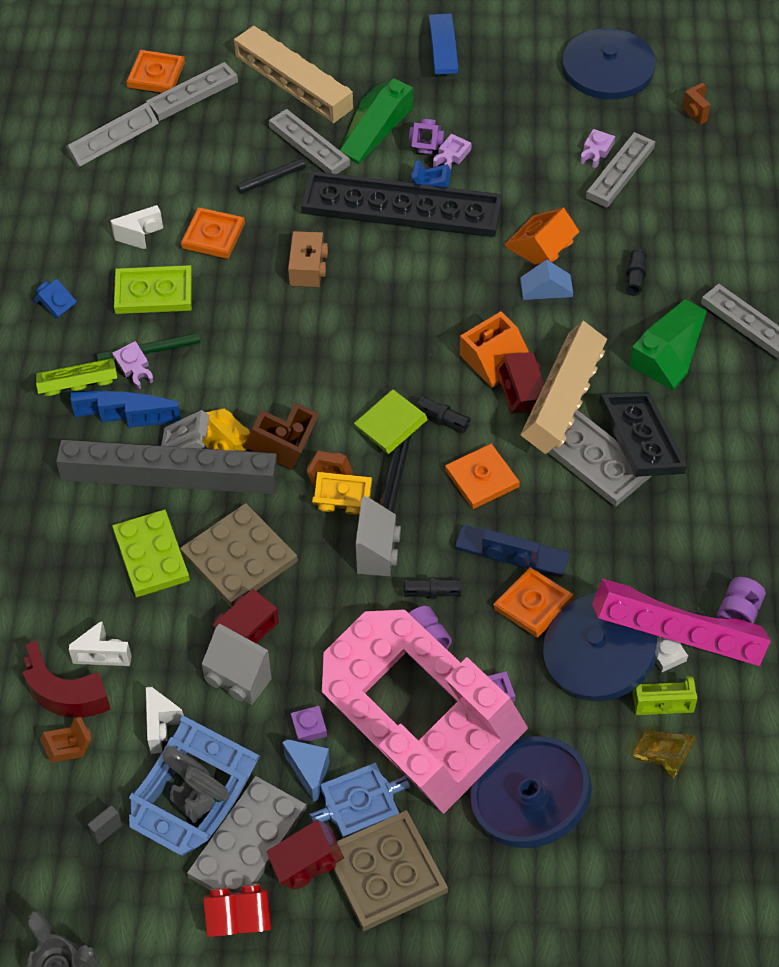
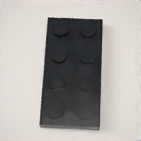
(642, 434)

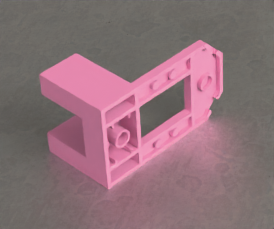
(460, 743)

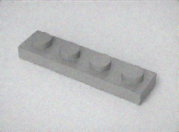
(192, 91)
(112, 134)
(309, 142)
(620, 170)
(743, 318)

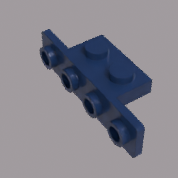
(512, 550)

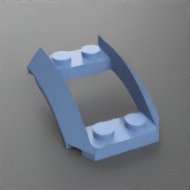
(209, 747)

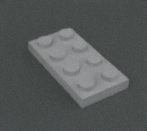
(597, 460)
(240, 844)

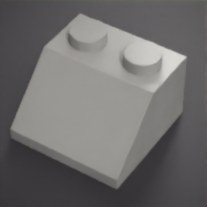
(376, 539)
(236, 665)

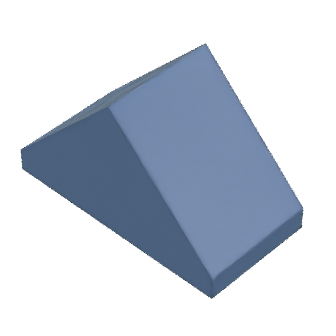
(546, 282)
(309, 765)

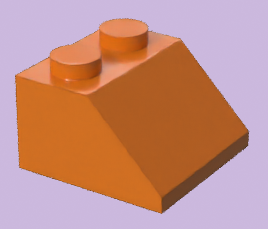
(543, 236)

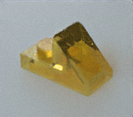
(664, 749)

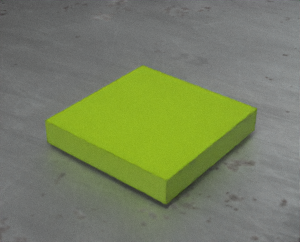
(390, 421)

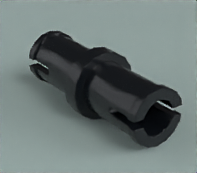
(636, 272)
(444, 414)
(432, 588)

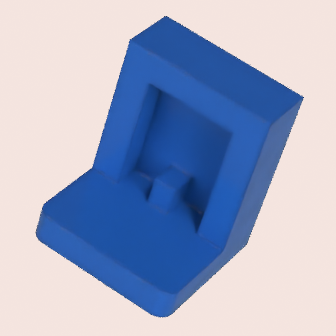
(433, 176)
(55, 298)

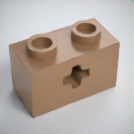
(306, 259)

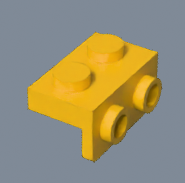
(225, 432)
(341, 492)

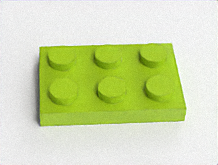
(153, 289)
(76, 377)
(151, 553)

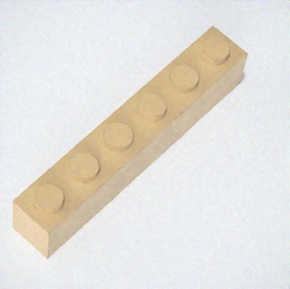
(294, 74)
(564, 388)

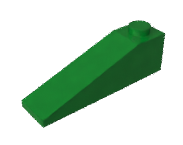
(376, 118)
(669, 345)

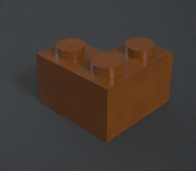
(282, 437)

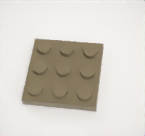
(238, 554)
(387, 871)

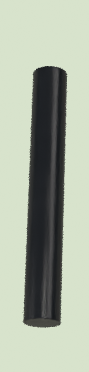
(270, 176)

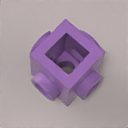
(417, 133)

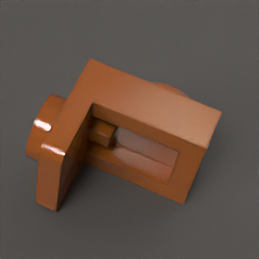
(695, 104)
(328, 463)
(67, 742)

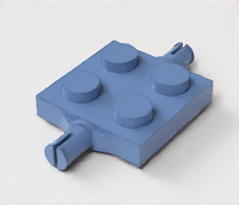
(359, 800)

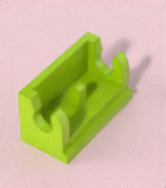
(665, 698)

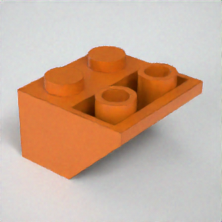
(488, 343)

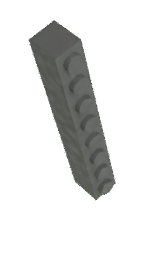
(167, 467)

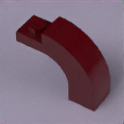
(63, 697)

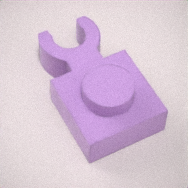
(597, 146)
(452, 150)
(132, 361)

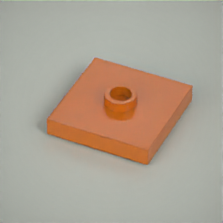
(155, 71)
(213, 233)
(482, 476)
(533, 602)

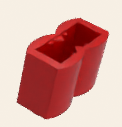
(237, 911)

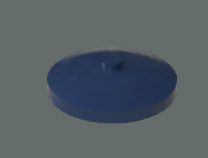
(608, 63)
(596, 656)
(532, 793)

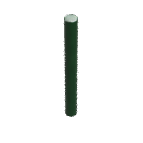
(159, 345)

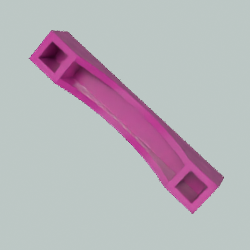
(638, 611)

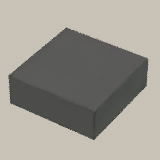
(104, 824)

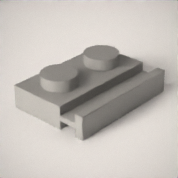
(187, 431)

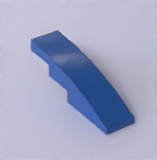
(443, 44)
(133, 407)

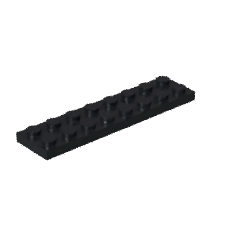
(402, 203)

